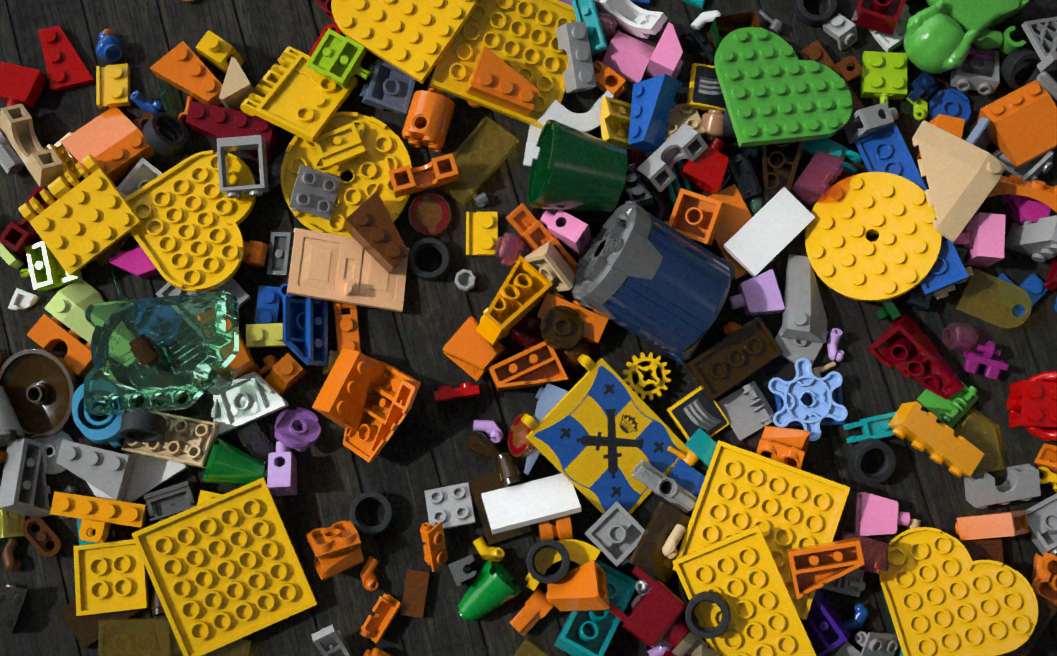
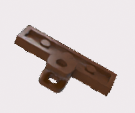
(817, 53)

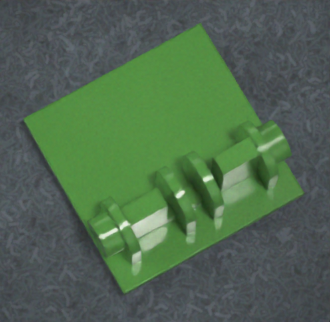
(953, 408)

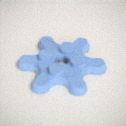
(821, 393)

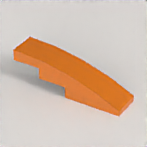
(535, 233)

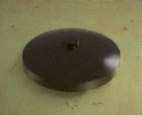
(40, 391)

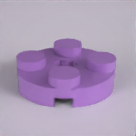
(297, 439)

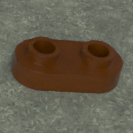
(43, 537)

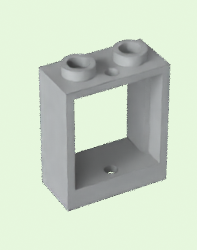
(241, 143)

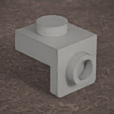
(841, 30)

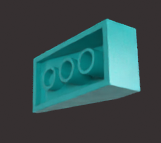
(592, 630)

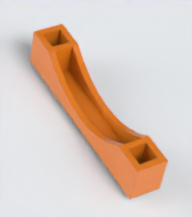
(1035, 189)

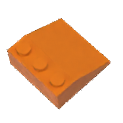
(1023, 123)
(111, 141)

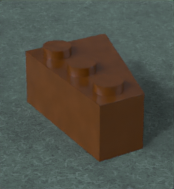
(377, 233)

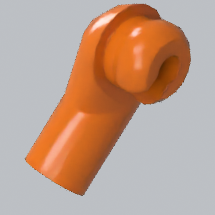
(368, 576)

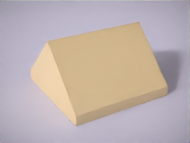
(235, 86)
(552, 266)

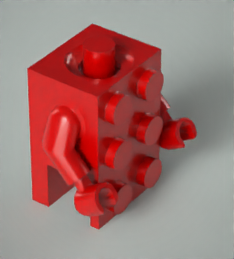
(1034, 405)

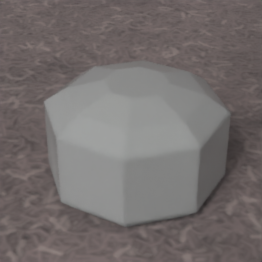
(465, 280)

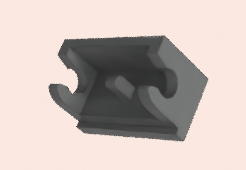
(460, 572)

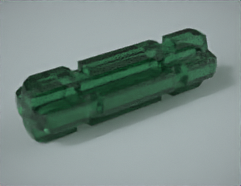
(167, 98)

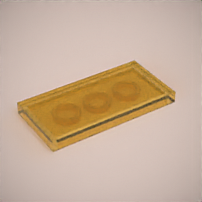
(479, 158)

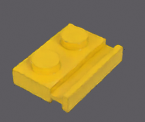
(113, 86)
(339, 145)
(481, 233)

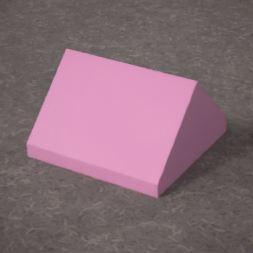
(628, 57)

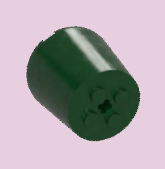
(576, 171)

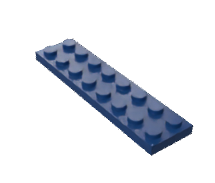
(888, 153)

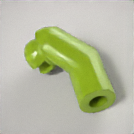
(920, 108)

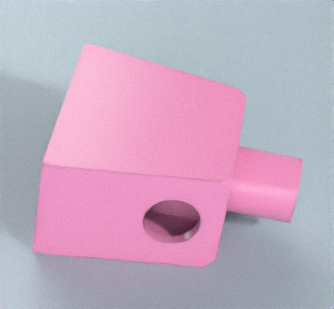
(567, 230)
(878, 515)

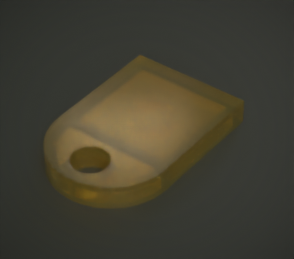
(993, 300)

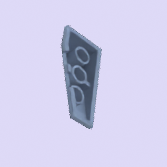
(547, 400)

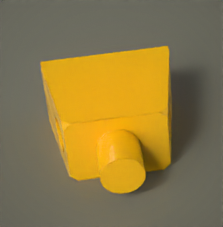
(216, 51)

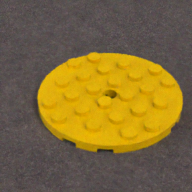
(369, 171)
(879, 268)

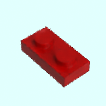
(446, 393)

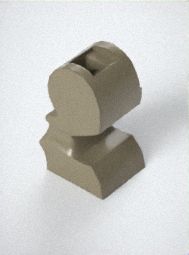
(694, 645)

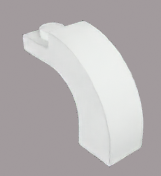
(633, 18)
(584, 122)

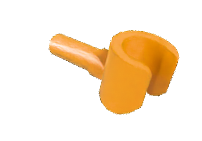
(690, 458)

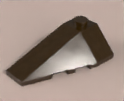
(779, 166)

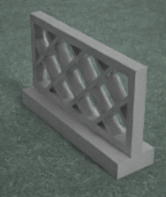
(1048, 60)

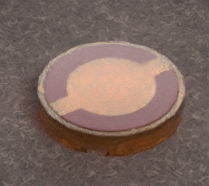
(429, 214)
(517, 441)

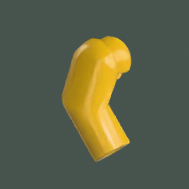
(488, 552)

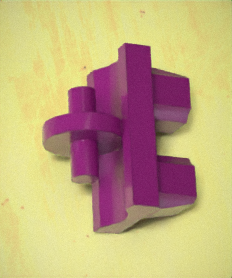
(994, 365)

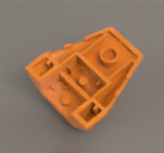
(386, 405)

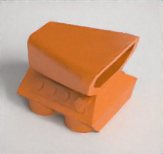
(472, 350)
(784, 445)
(335, 548)
(1045, 576)

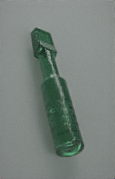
(887, 613)

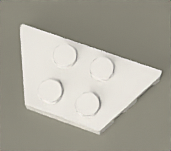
(245, 402)

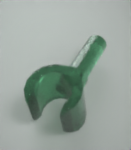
(756, 205)

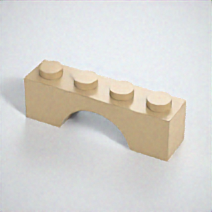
(18, 128)

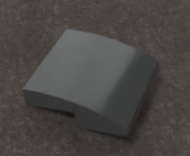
(280, 254)

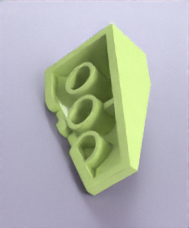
(70, 307)

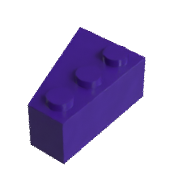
(824, 625)

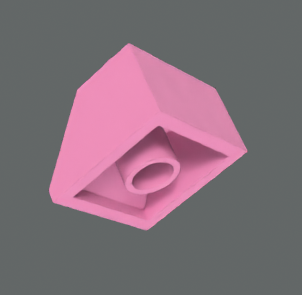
(666, 55)

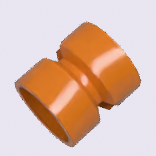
(556, 527)

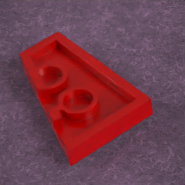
(62, 61)

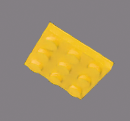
(109, 578)

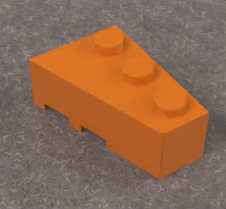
(188, 74)
(529, 369)
(345, 389)

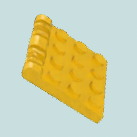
(296, 96)
(83, 218)

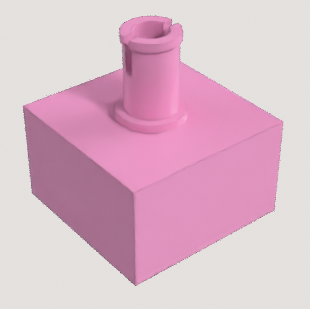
(983, 239)

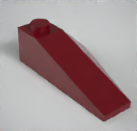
(912, 353)

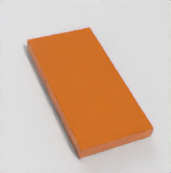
(733, 219)

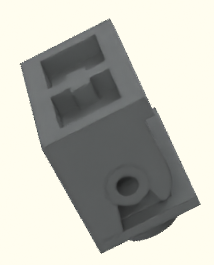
(171, 500)

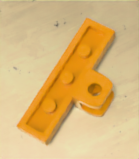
(97, 514)

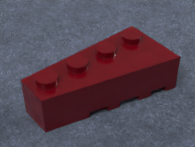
(225, 122)

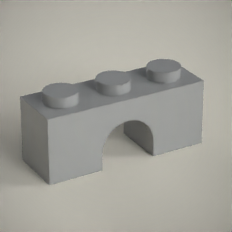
(580, 70)
(683, 144)
(1021, 484)

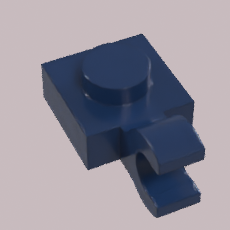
(923, 86)

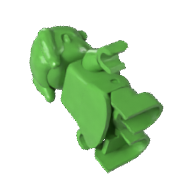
(944, 32)

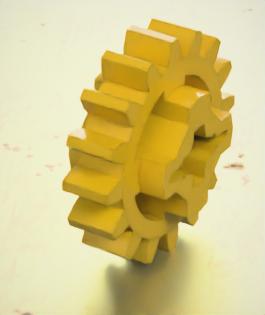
(655, 382)

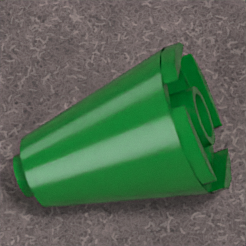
(232, 465)
(488, 591)

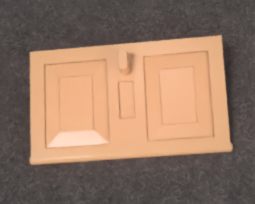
(343, 272)

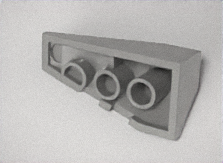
(804, 311)

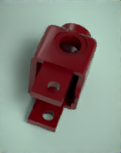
(654, 614)

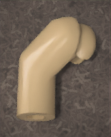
(669, 548)

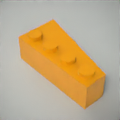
(516, 298)
(935, 439)

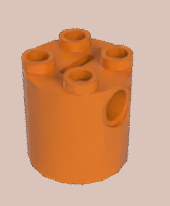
(428, 119)

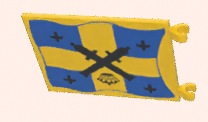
(600, 437)

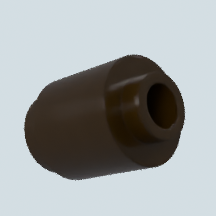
(145, 351)

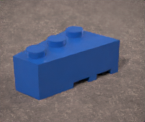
(650, 111)

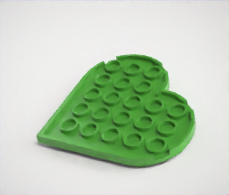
(775, 94)

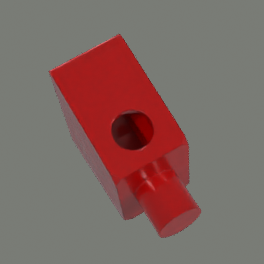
(20, 84)
(707, 169)

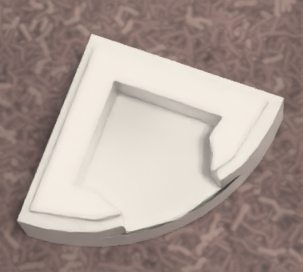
(22, 300)

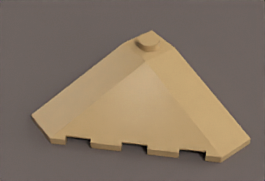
(956, 175)

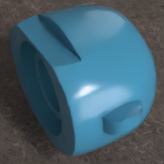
(99, 432)

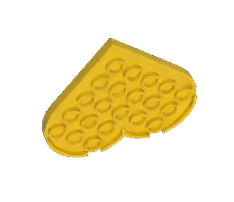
(404, 32)
(191, 225)
(951, 603)

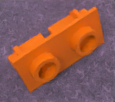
(435, 550)
(385, 611)

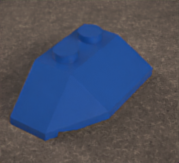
(306, 328)

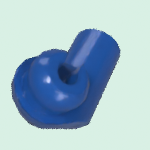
(145, 105)
(859, 619)

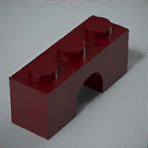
(22, 234)

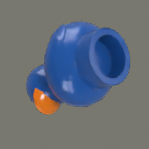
(109, 46)

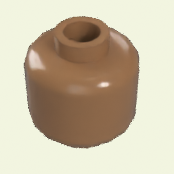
(713, 124)

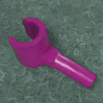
(975, 55)

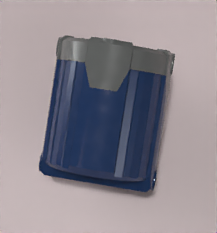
(652, 281)

